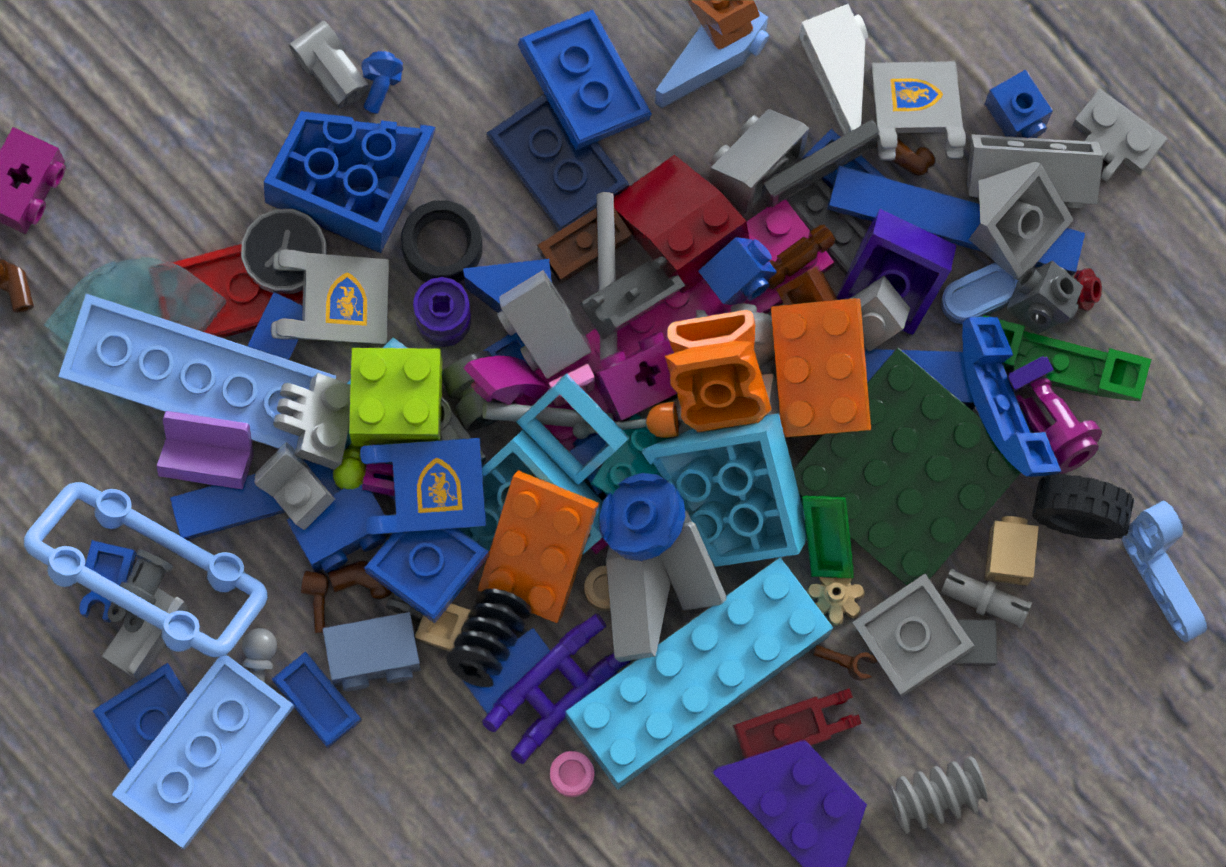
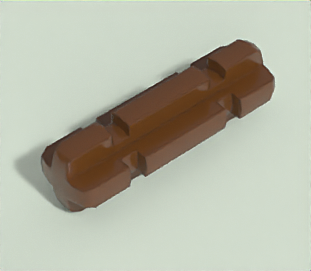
(801, 254)

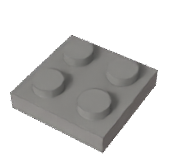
(913, 635)

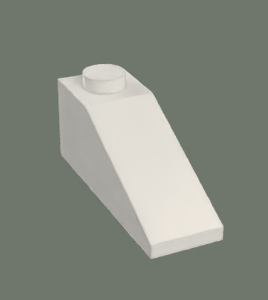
(837, 55)

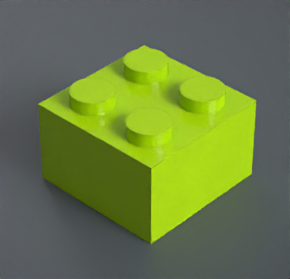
(395, 396)

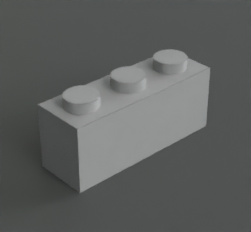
(1070, 164)

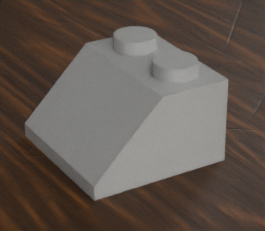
(763, 151)

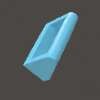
(589, 412)

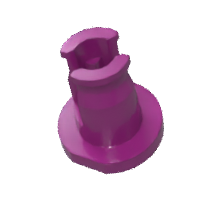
(1070, 440)

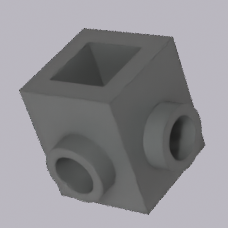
(1045, 297)

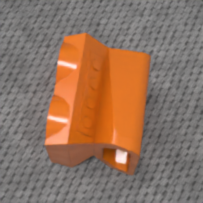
(717, 371)

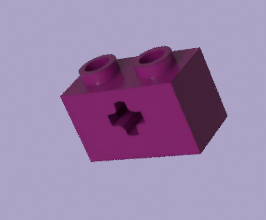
(23, 158)
(618, 384)

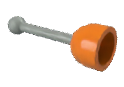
(661, 422)

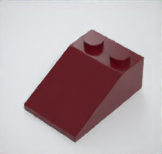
(679, 218)

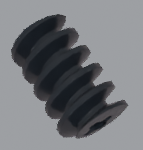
(487, 636)

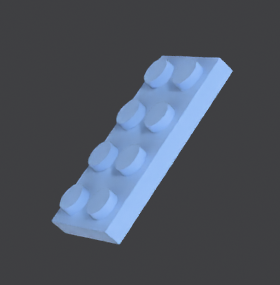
(203, 750)

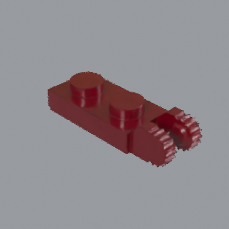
(793, 723)

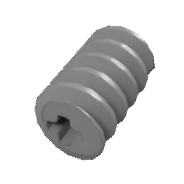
(938, 794)

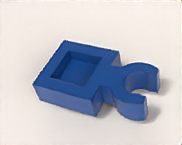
(112, 563)

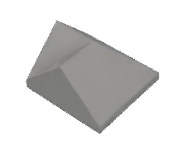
(1019, 217)

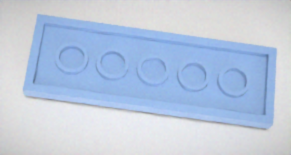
(180, 368)

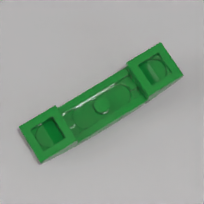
(1079, 367)

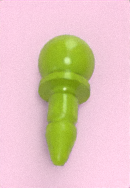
(351, 471)

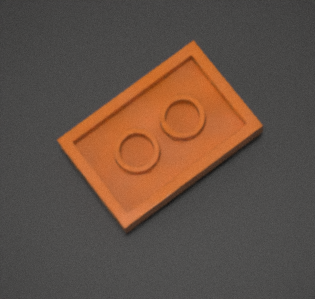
(821, 367)
(539, 544)

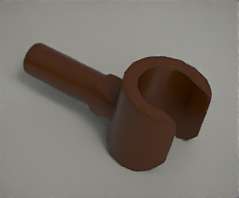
(317, 586)
(846, 661)

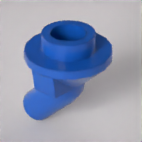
(383, 71)

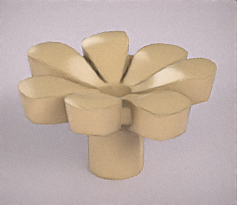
(839, 604)

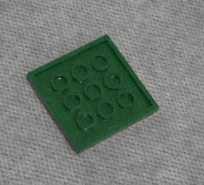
(912, 478)

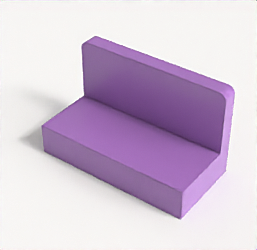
(205, 450)

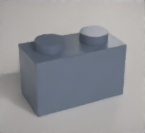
(372, 651)

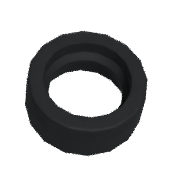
(441, 211)

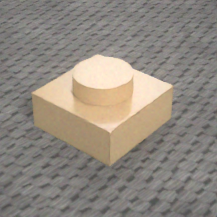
(445, 630)

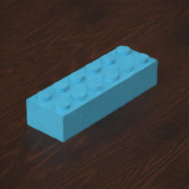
(698, 673)

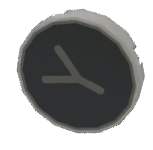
(271, 234)

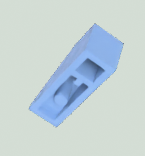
(704, 62)

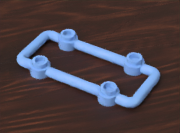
(178, 628)

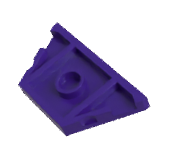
(798, 802)

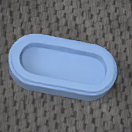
(978, 293)

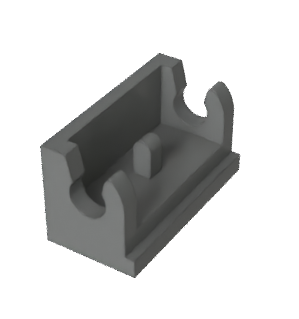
(630, 297)

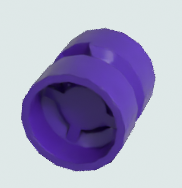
(442, 312)

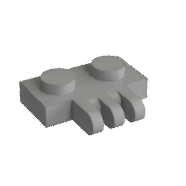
(1120, 134)
(317, 417)

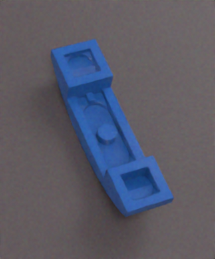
(984, 352)

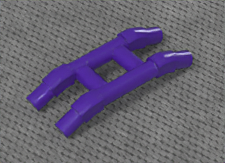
(528, 688)

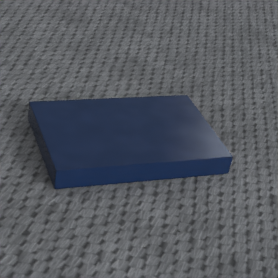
(548, 166)

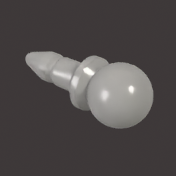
(259, 647)

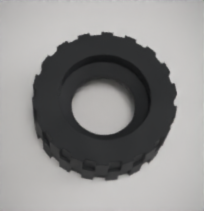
(1083, 507)

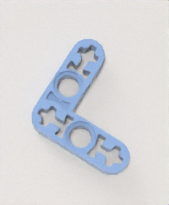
(1147, 545)

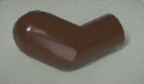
(915, 163)
(15, 282)
(355, 574)

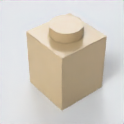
(1011, 551)

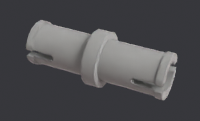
(986, 598)

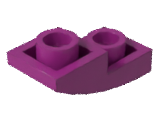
(504, 379)

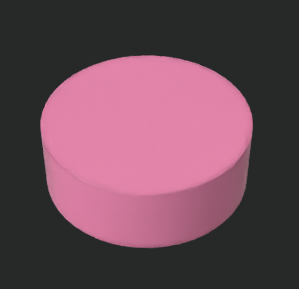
(572, 774)

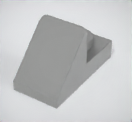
(293, 486)

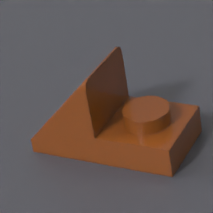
(725, 19)

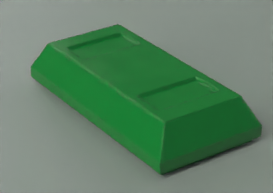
(828, 537)

